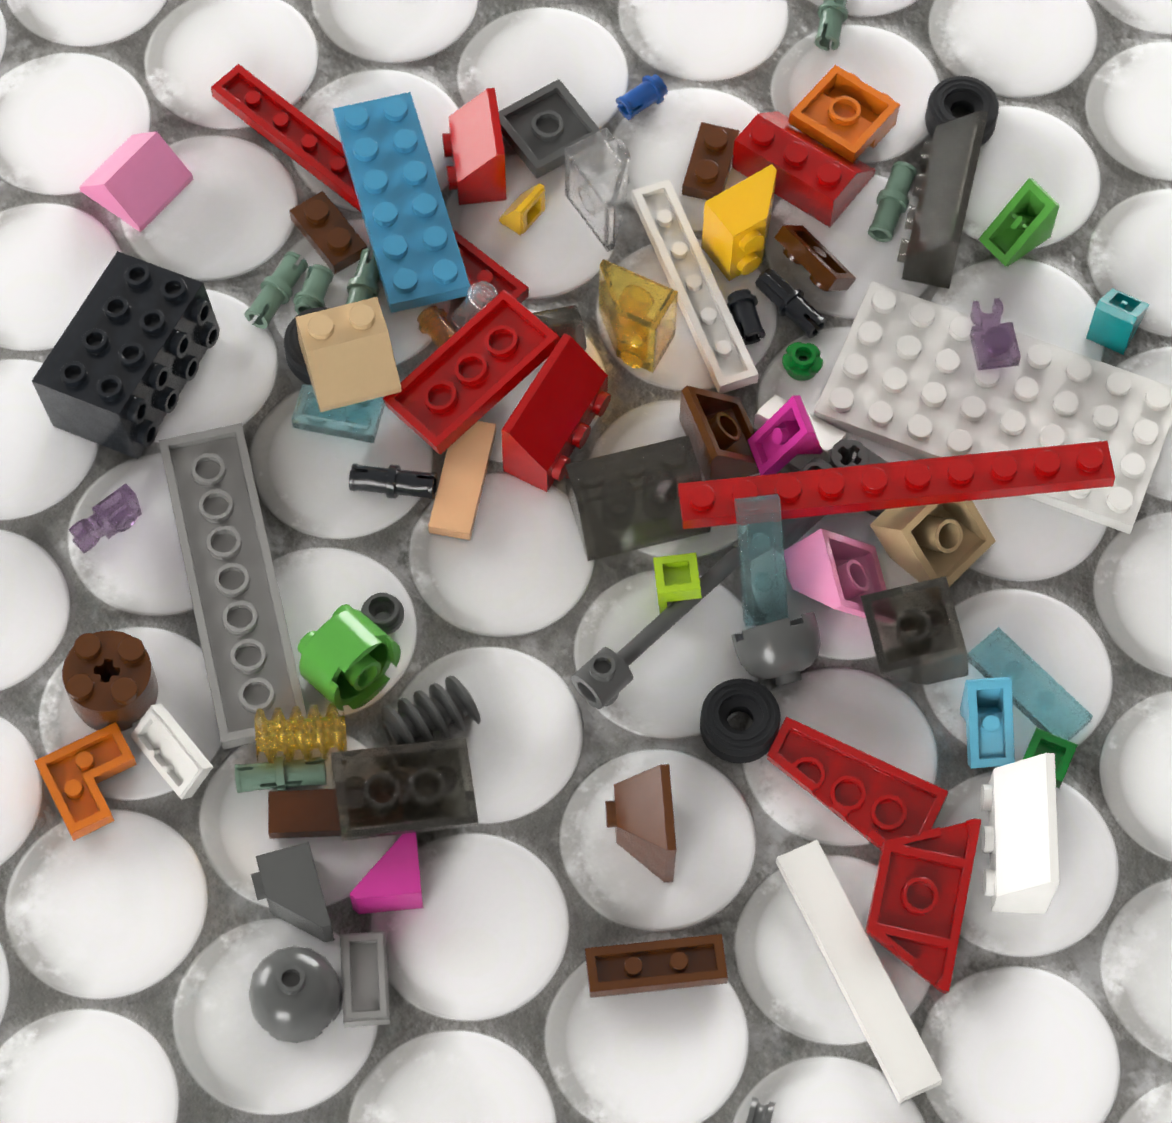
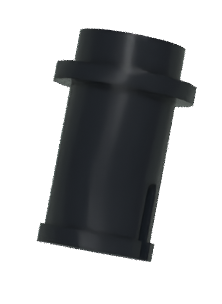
(743, 308)

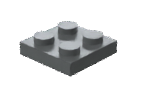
(545, 126)

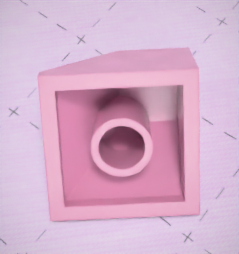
(834, 570)

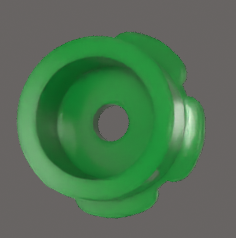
(799, 369)

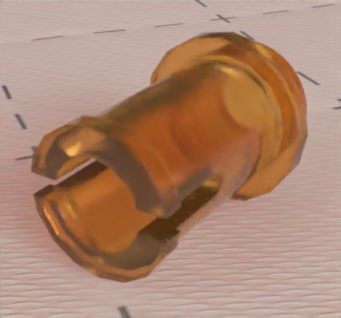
(435, 324)

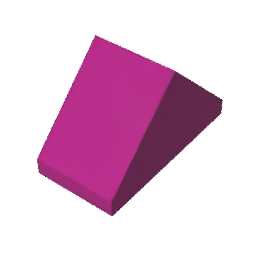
(392, 882)

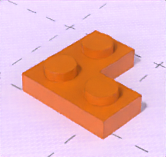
(74, 775)

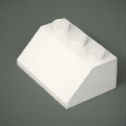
(1021, 835)

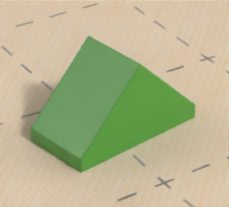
(1021, 224)

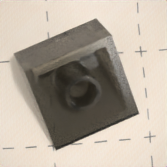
(916, 633)

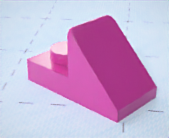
(784, 437)

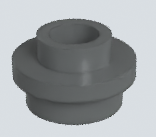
(384, 603)

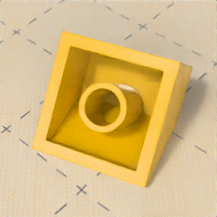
(739, 224)

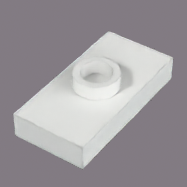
(171, 751)

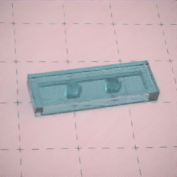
(761, 559)
(1032, 687)

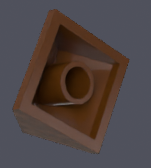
(717, 433)

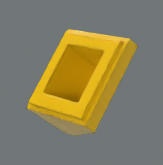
(525, 209)

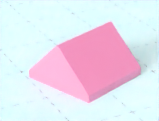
(138, 179)

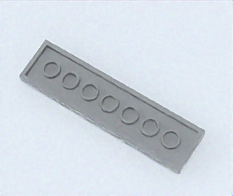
(231, 580)

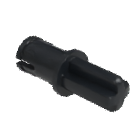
(790, 302)

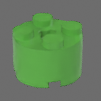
(348, 658)

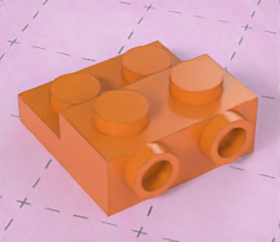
(845, 114)

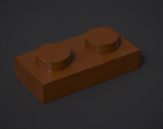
(710, 161)
(328, 232)
(807, 251)

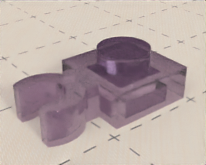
(993, 341)
(111, 515)

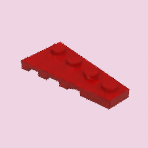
(855, 786)

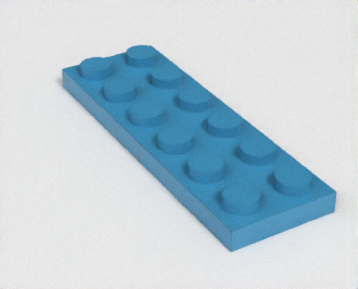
(401, 202)

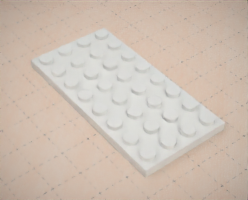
(916, 388)

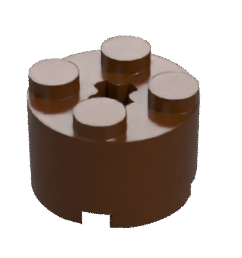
(109, 679)

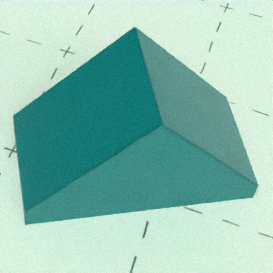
(1116, 320)

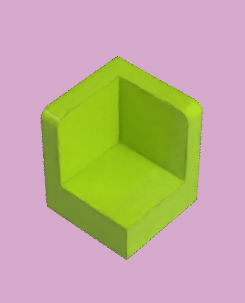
(676, 578)

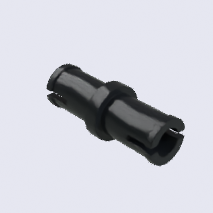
(393, 481)

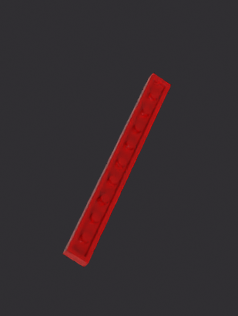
(325, 159)
(904, 483)

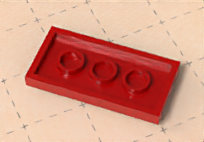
(472, 371)

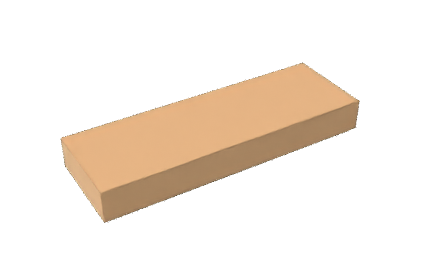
(462, 482)

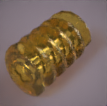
(299, 733)

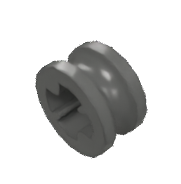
(760, 1113)

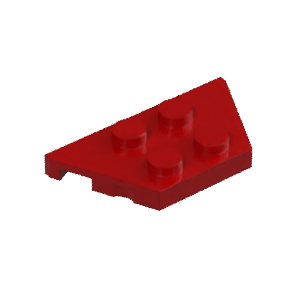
(923, 898)

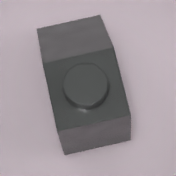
(293, 889)

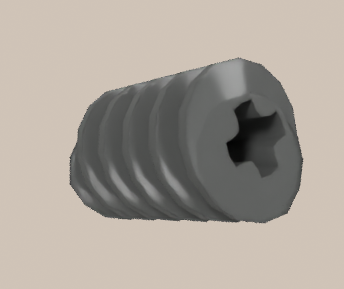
(429, 714)

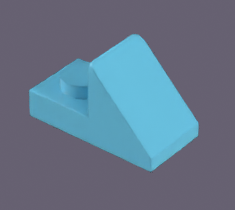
(989, 721)

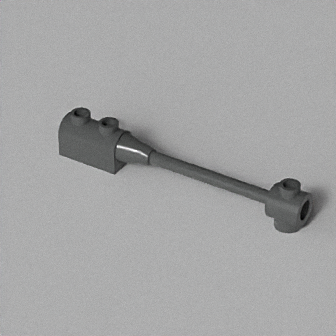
(608, 671)

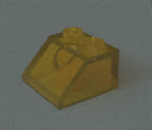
(636, 315)

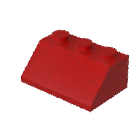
(806, 172)
(554, 415)

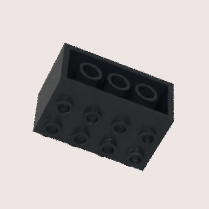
(127, 355)

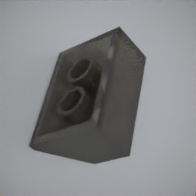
(631, 497)
(403, 789)

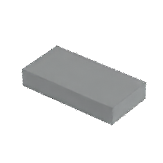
(365, 979)

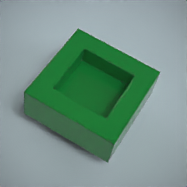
(1045, 742)

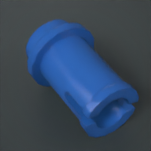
(642, 96)

